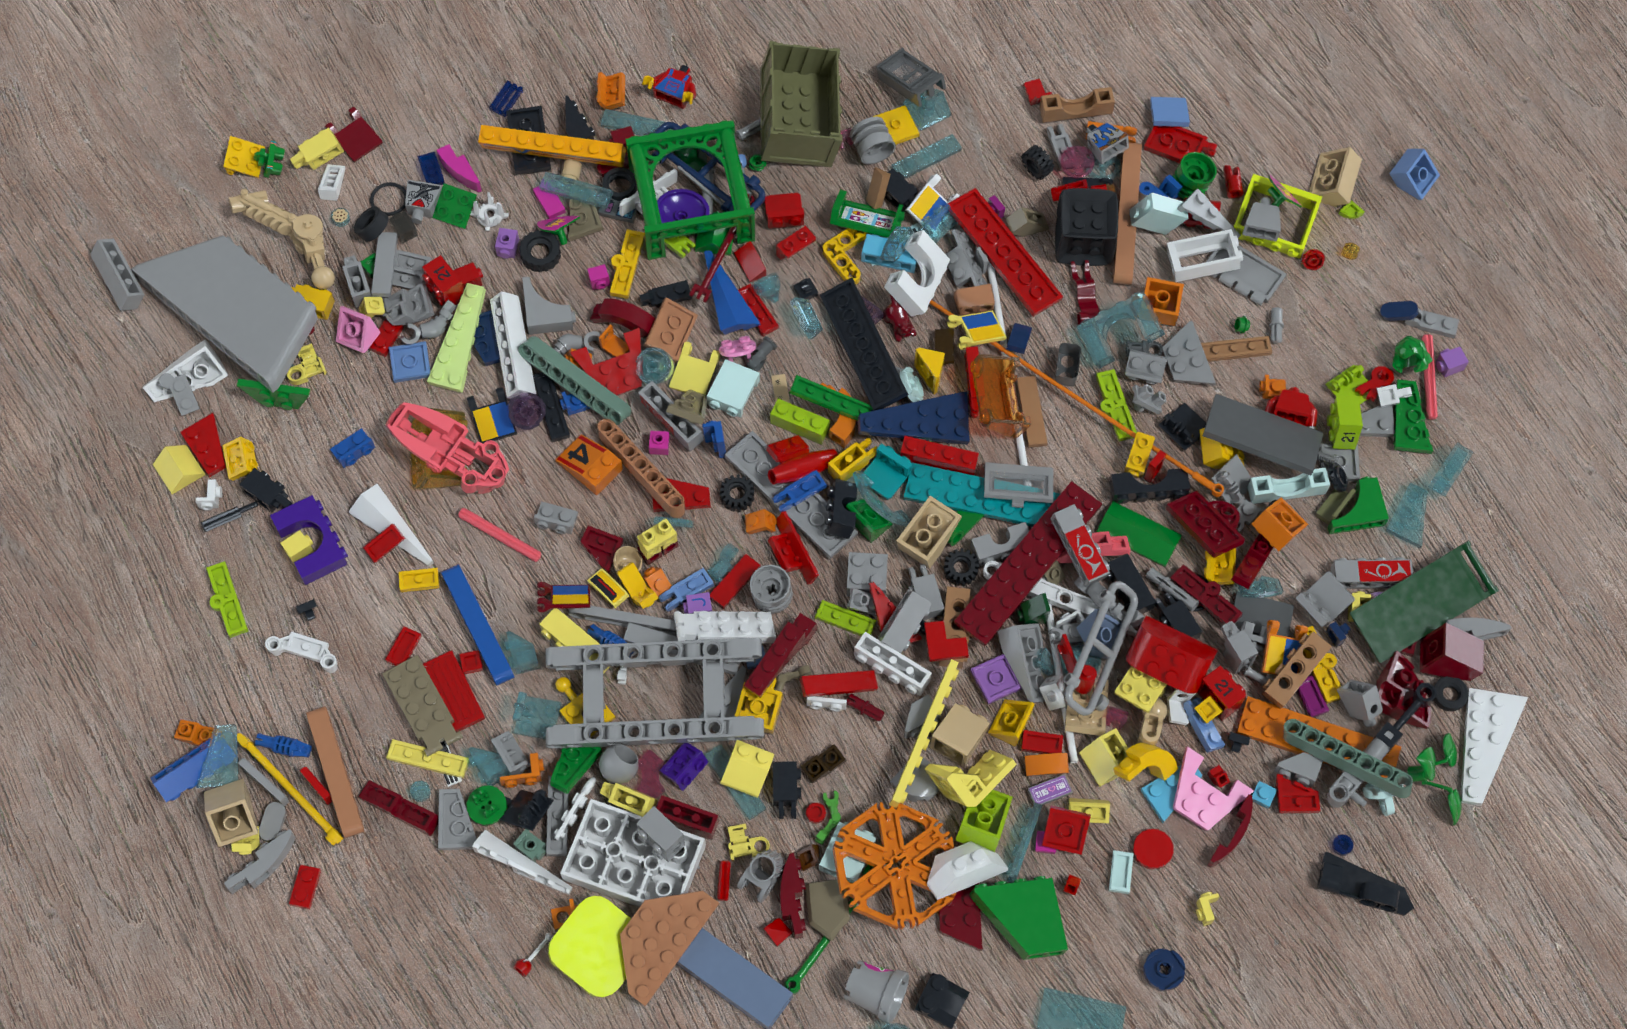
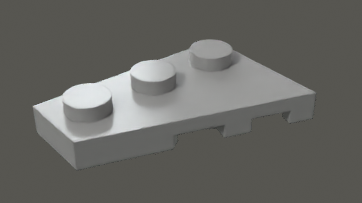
(454, 822)

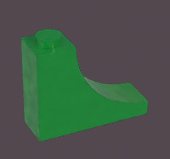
(1368, 509)

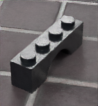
(1127, 488)

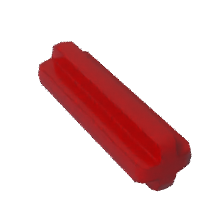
(724, 880)

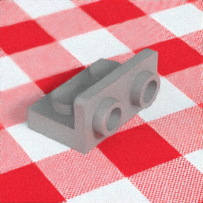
(1145, 366)
(555, 518)

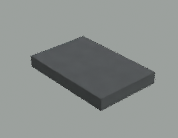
(1261, 610)

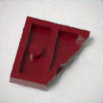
(601, 546)

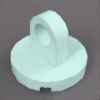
(912, 384)
(1385, 799)

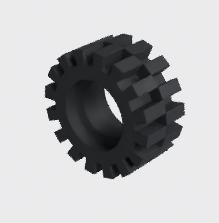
(1037, 162)
(738, 482)
(966, 557)

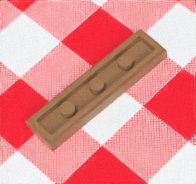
(1237, 348)
(1031, 407)

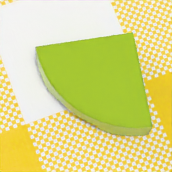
(1351, 211)

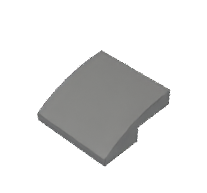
(409, 269)

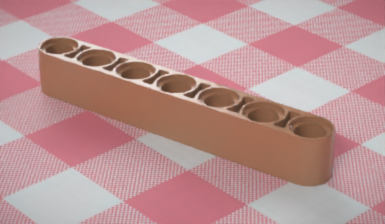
(644, 475)
(335, 772)

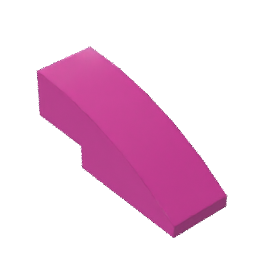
(458, 168)

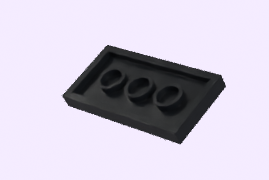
(528, 120)

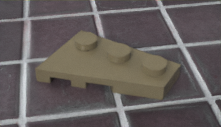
(588, 222)
(690, 406)

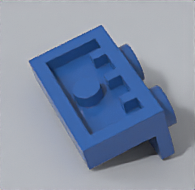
(714, 433)
(353, 448)

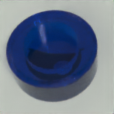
(1342, 845)

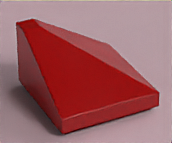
(777, 931)

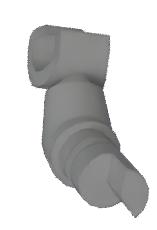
(432, 328)
(576, 342)
(1093, 591)

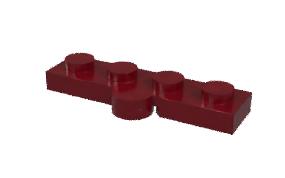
(1207, 594)

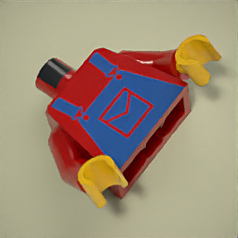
(673, 86)

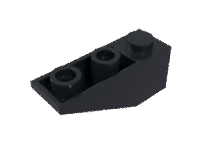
(576, 122)

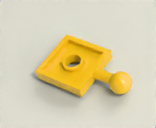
(573, 711)

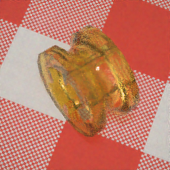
(1350, 251)

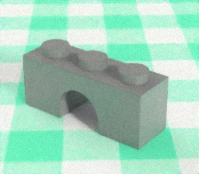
(987, 550)

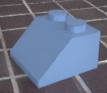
(1415, 173)

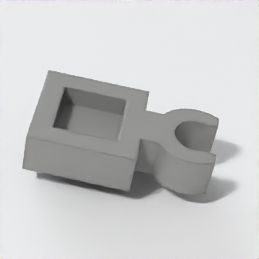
(1248, 513)
(1071, 632)

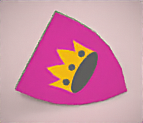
(1285, 194)
(556, 226)

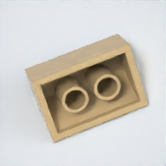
(1336, 176)

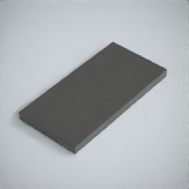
(1263, 434)

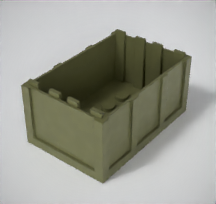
(800, 104)

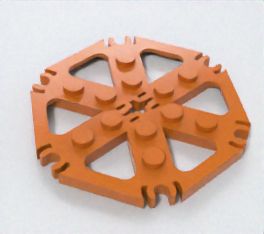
(878, 856)

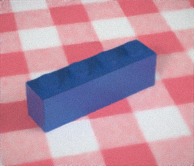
(181, 774)

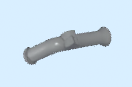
(1260, 678)

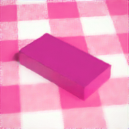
(550, 203)

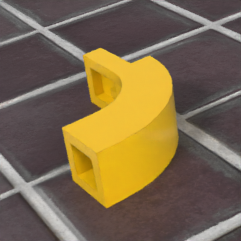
(1145, 755)

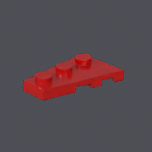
(205, 444)
(694, 496)

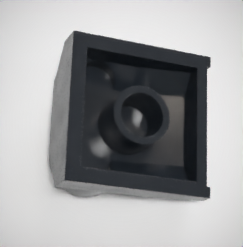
(941, 1000)

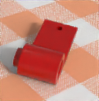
(1088, 673)

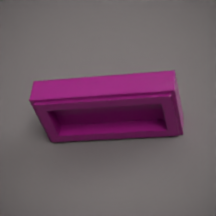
(1312, 697)

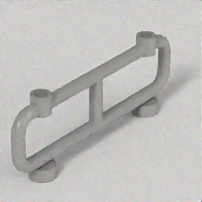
(1133, 618)

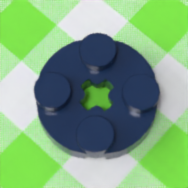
(1166, 958)

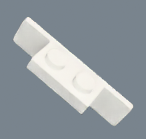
(660, 187)

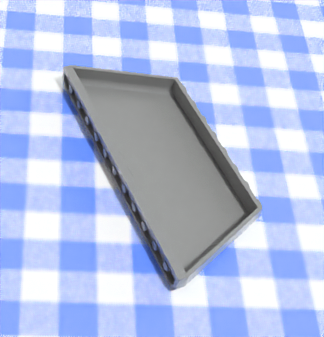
(233, 305)

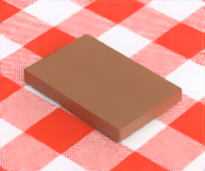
(671, 328)

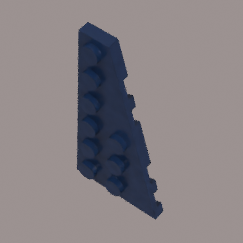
(931, 419)

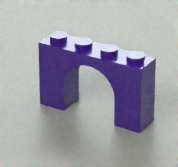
(308, 515)

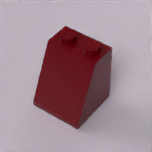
(1452, 653)

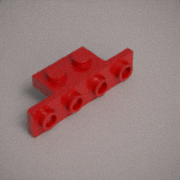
(790, 549)

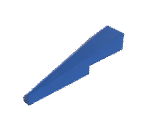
(730, 306)

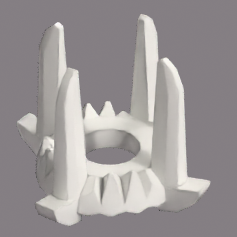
(482, 216)

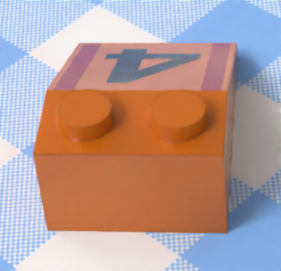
(590, 463)

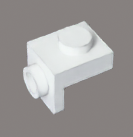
(214, 492)

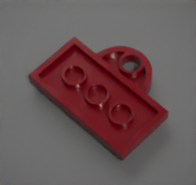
(1208, 523)

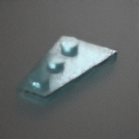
(1409, 516)
(222, 758)

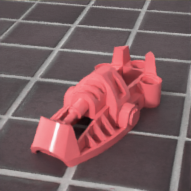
(447, 447)

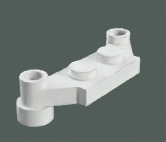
(303, 647)

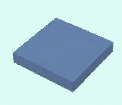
(1169, 111)
(410, 362)

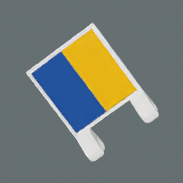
(928, 200)

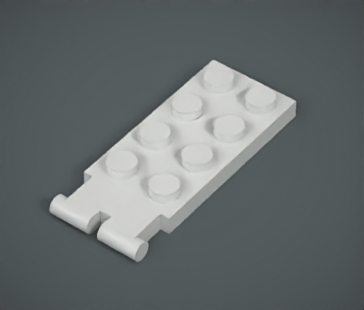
(724, 625)

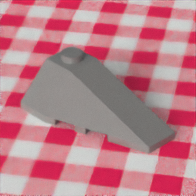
(1021, 648)

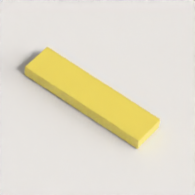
(438, 762)

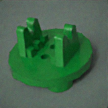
(492, 812)

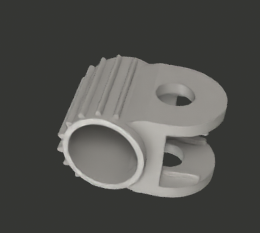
(759, 877)

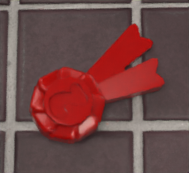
(1380, 377)

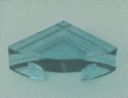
(1044, 662)

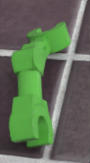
(831, 804)

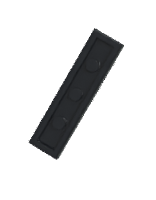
(554, 415)

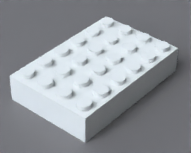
(617, 864)

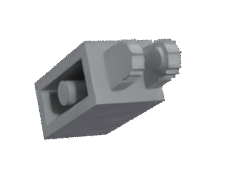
(927, 588)

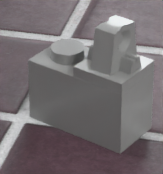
(1239, 648)

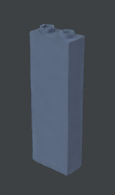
(735, 979)

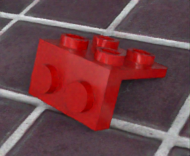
(784, 210)

